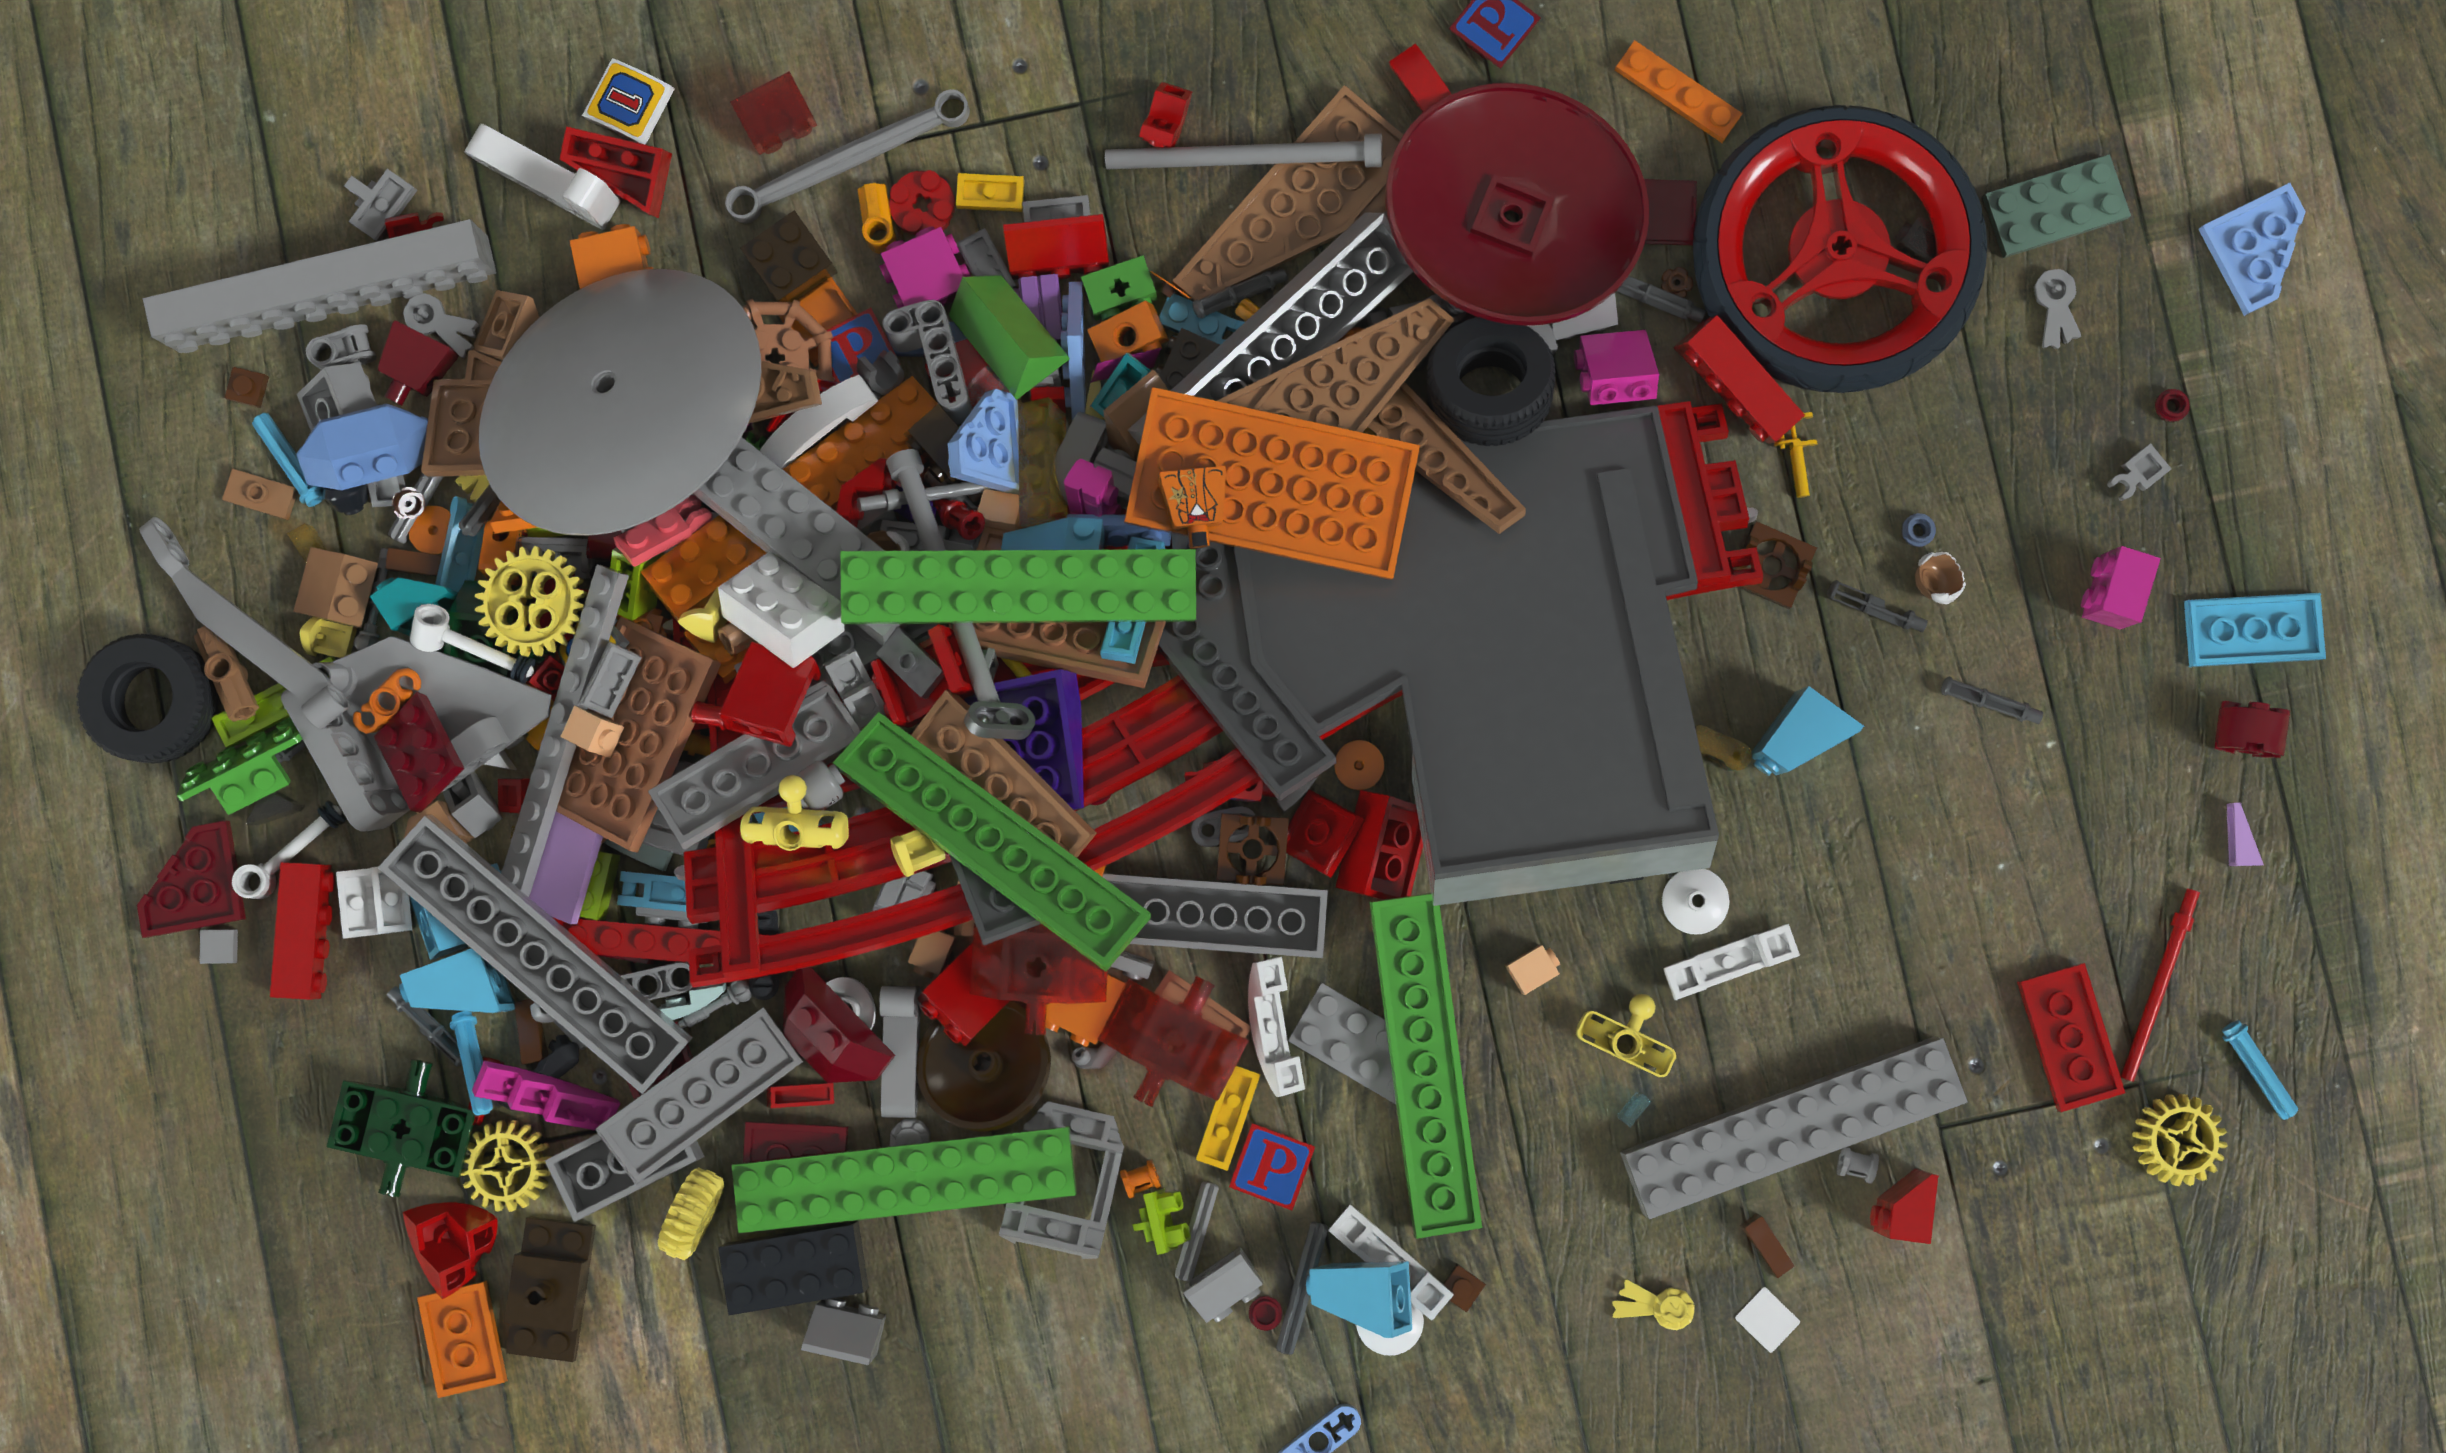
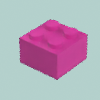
(2120, 587)

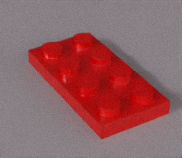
(2071, 1037)

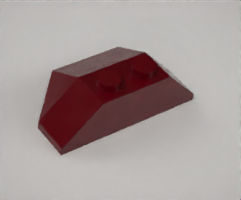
(830, 1033)

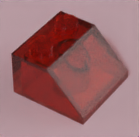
(774, 114)

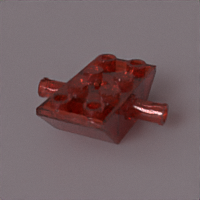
(1005, 973)
(1141, 1029)

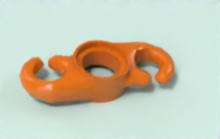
(393, 687)

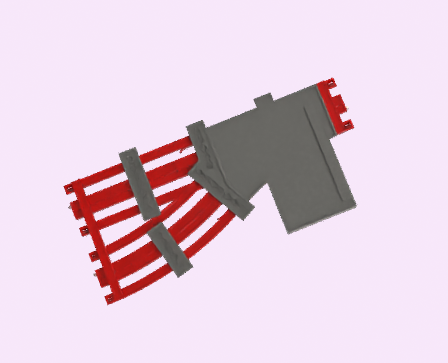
(1525, 665)

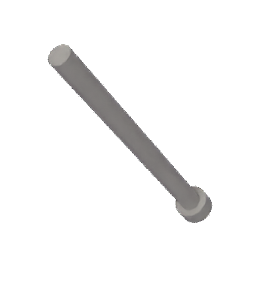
(1368, 150)
(906, 468)

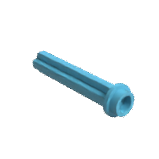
(287, 459)
(464, 1026)
(2259, 1069)

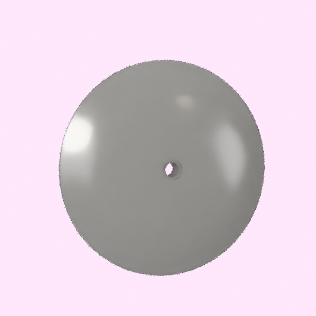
(620, 402)

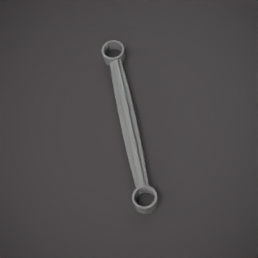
(847, 156)

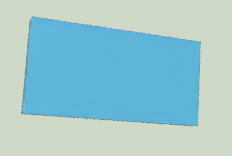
(2254, 629)

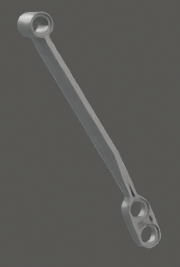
(319, 696)

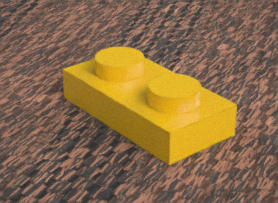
(990, 192)

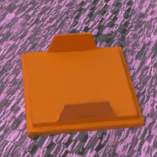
(827, 306)

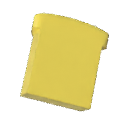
(705, 621)
(327, 638)
(915, 852)

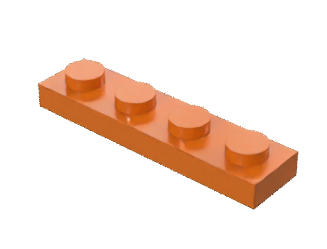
(1678, 91)

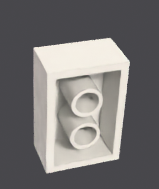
(781, 609)

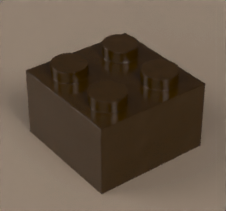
(789, 259)

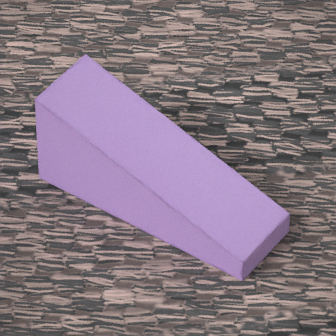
(2240, 839)

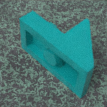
(1121, 380)

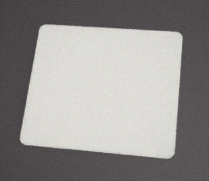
(1767, 1320)

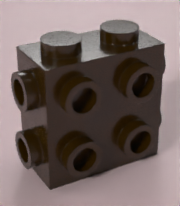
(1184, 356)

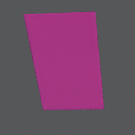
(1106, 368)

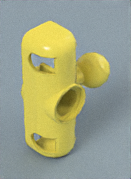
(775, 822)
(1607, 1034)

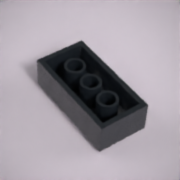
(793, 1268)

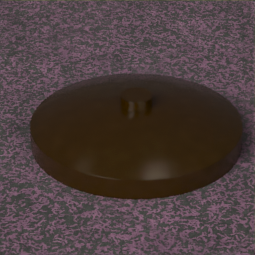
(990, 1078)

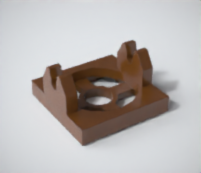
(1804, 554)
(1275, 873)

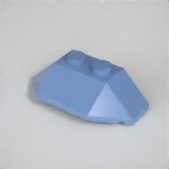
(363, 447)

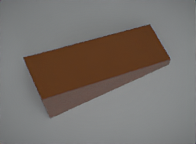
(412, 562)
(530, 1034)
(1767, 1245)

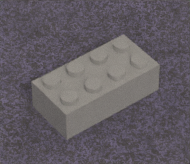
(593, 1177)

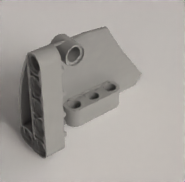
(475, 706)

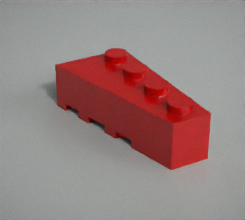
(1739, 379)

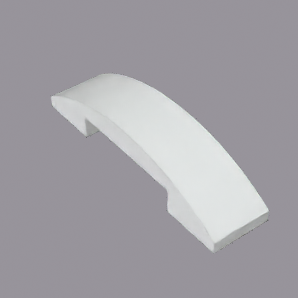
(809, 425)
(1731, 961)
(1269, 1030)
(1375, 1246)

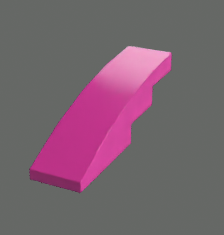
(544, 1095)

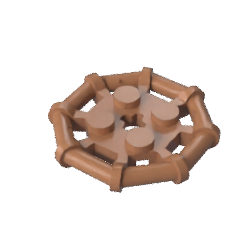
(788, 341)

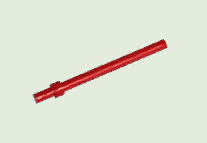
(2182, 923)

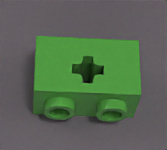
(1130, 275)

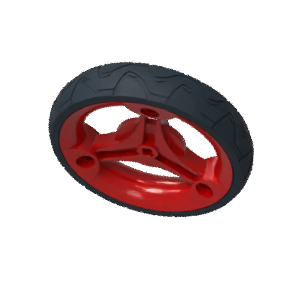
(1862, 135)

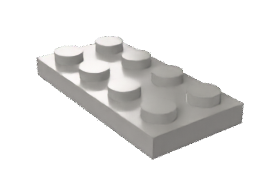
(1347, 1040)

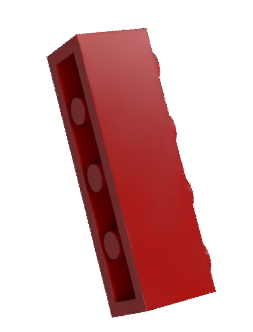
(301, 931)

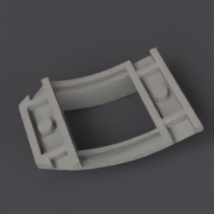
(1059, 1230)

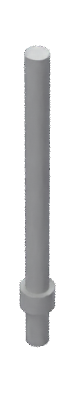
(894, 499)

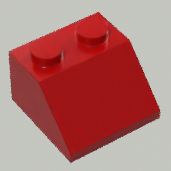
(1907, 1208)

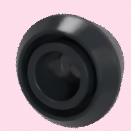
(348, 500)

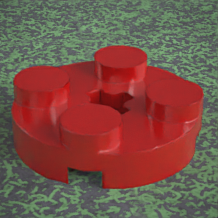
(926, 185)

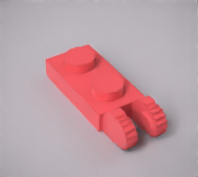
(663, 531)

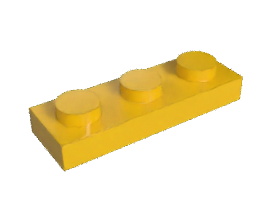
(1228, 1119)

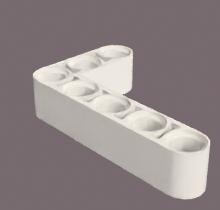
(576, 193)

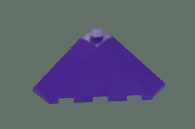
(1056, 738)

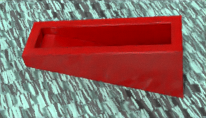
(800, 1095)

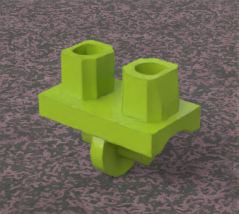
(1158, 1223)

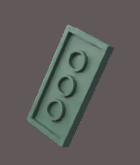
(2056, 206)

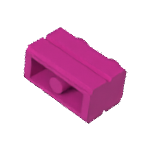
(1091, 490)

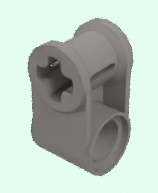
(346, 345)

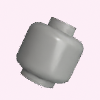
(822, 786)

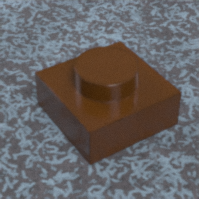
(246, 387)
(1464, 1287)

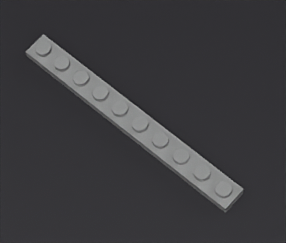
(556, 752)

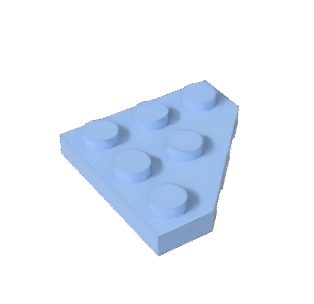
(2256, 246)
(1074, 346)
(988, 444)

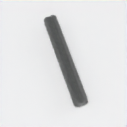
(1299, 1297)

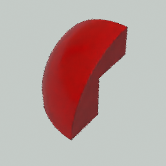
(450, 1241)

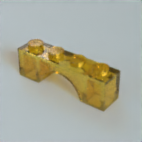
(1040, 434)

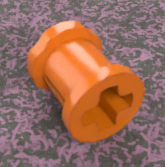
(1140, 1179)

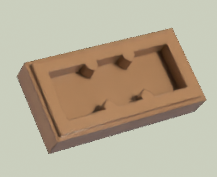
(260, 494)

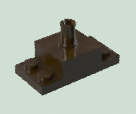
(549, 1289)

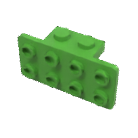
(244, 773)

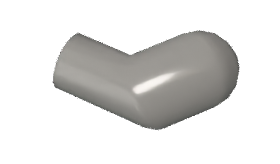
(1092, 1057)

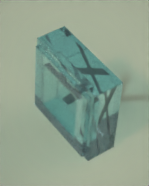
(1633, 1109)

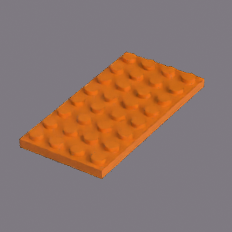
(1288, 483)

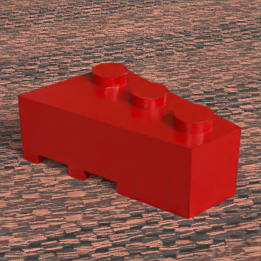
(627, 167)

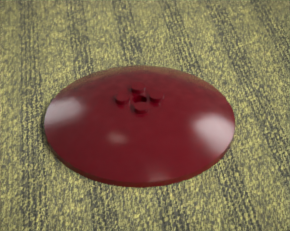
(1525, 154)

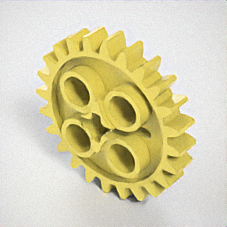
(500, 600)

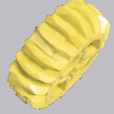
(2186, 1128)
(506, 1178)
(690, 1213)

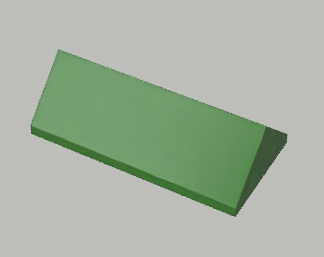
(1005, 333)

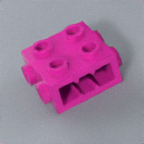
(924, 268)
(1617, 367)

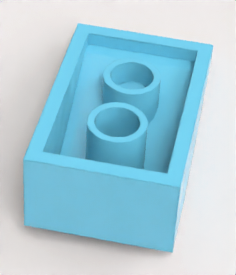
(1061, 534)

